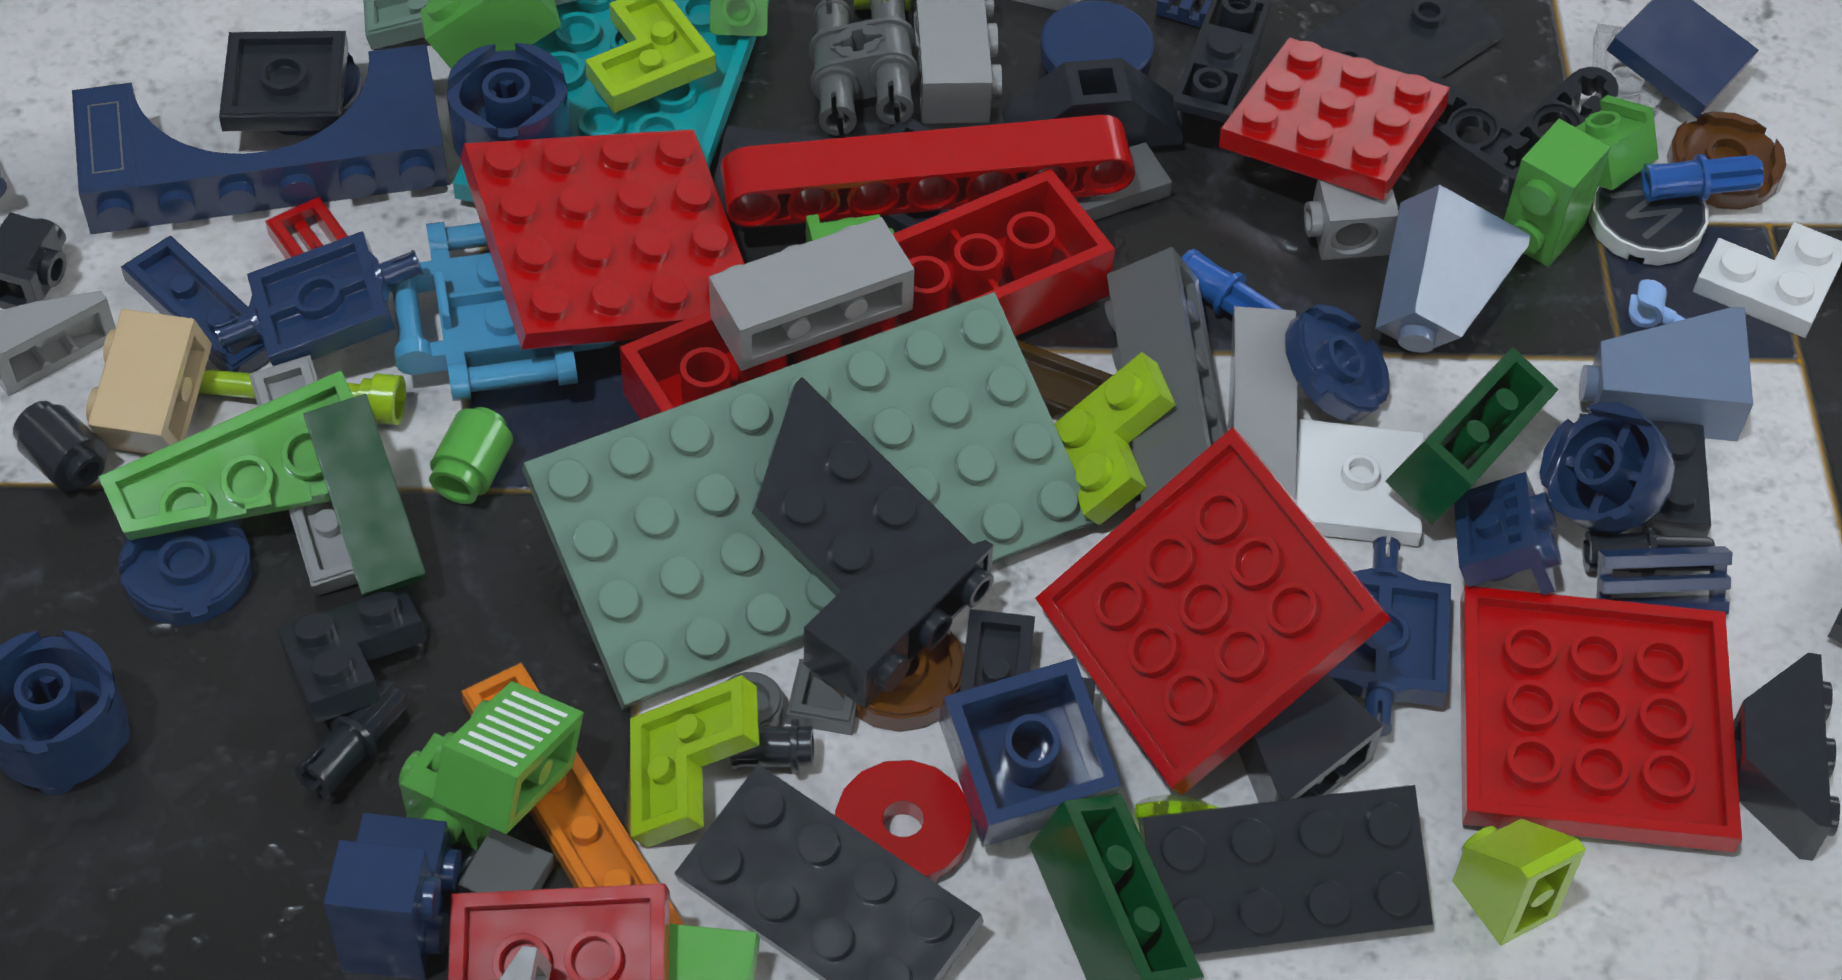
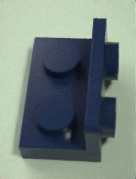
(1506, 531)

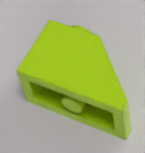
(1517, 875)

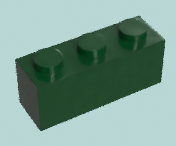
(1472, 436)
(1111, 894)

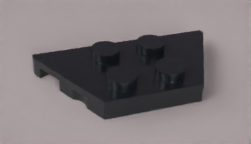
(842, 500)

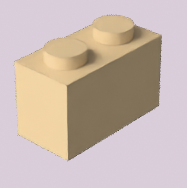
(148, 381)

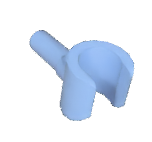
(1648, 306)

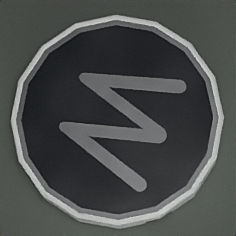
(1654, 230)

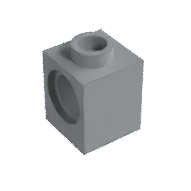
(1350, 222)

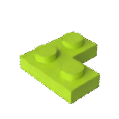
(659, 53)
(1099, 435)
(674, 745)

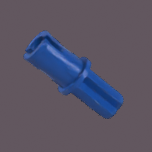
(1701, 177)
(1222, 287)

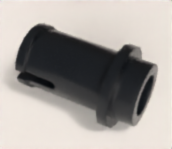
(779, 747)

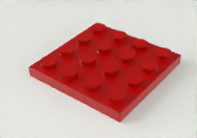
(600, 232)
(1210, 610)
(1598, 718)

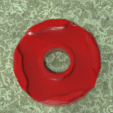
(914, 791)

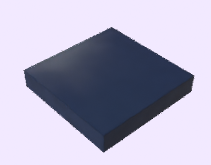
(1682, 52)

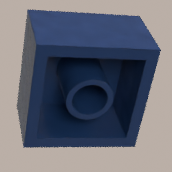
(1026, 749)

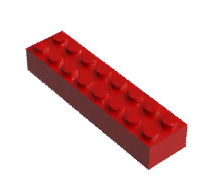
(1020, 242)

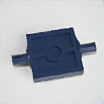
(320, 300)
(1410, 652)

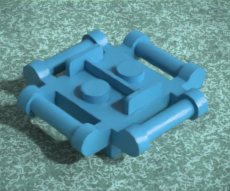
(475, 323)

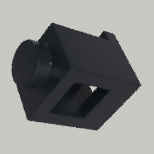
(29, 259)

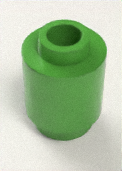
(470, 455)

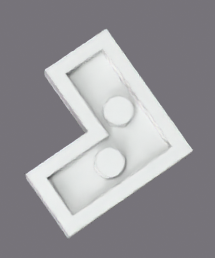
(1778, 290)

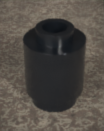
(60, 445)

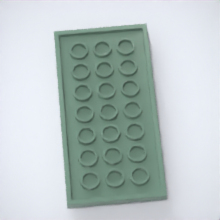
(661, 509)

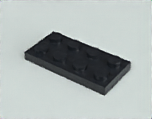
(1293, 868)
(824, 889)

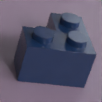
(390, 895)

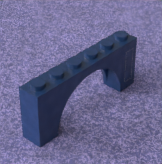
(144, 178)

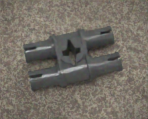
(862, 63)

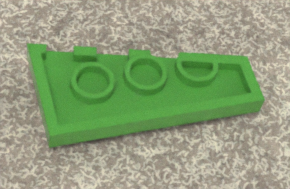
(228, 471)

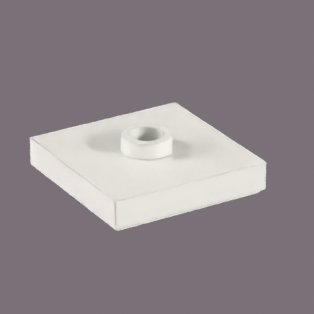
(1344, 478)

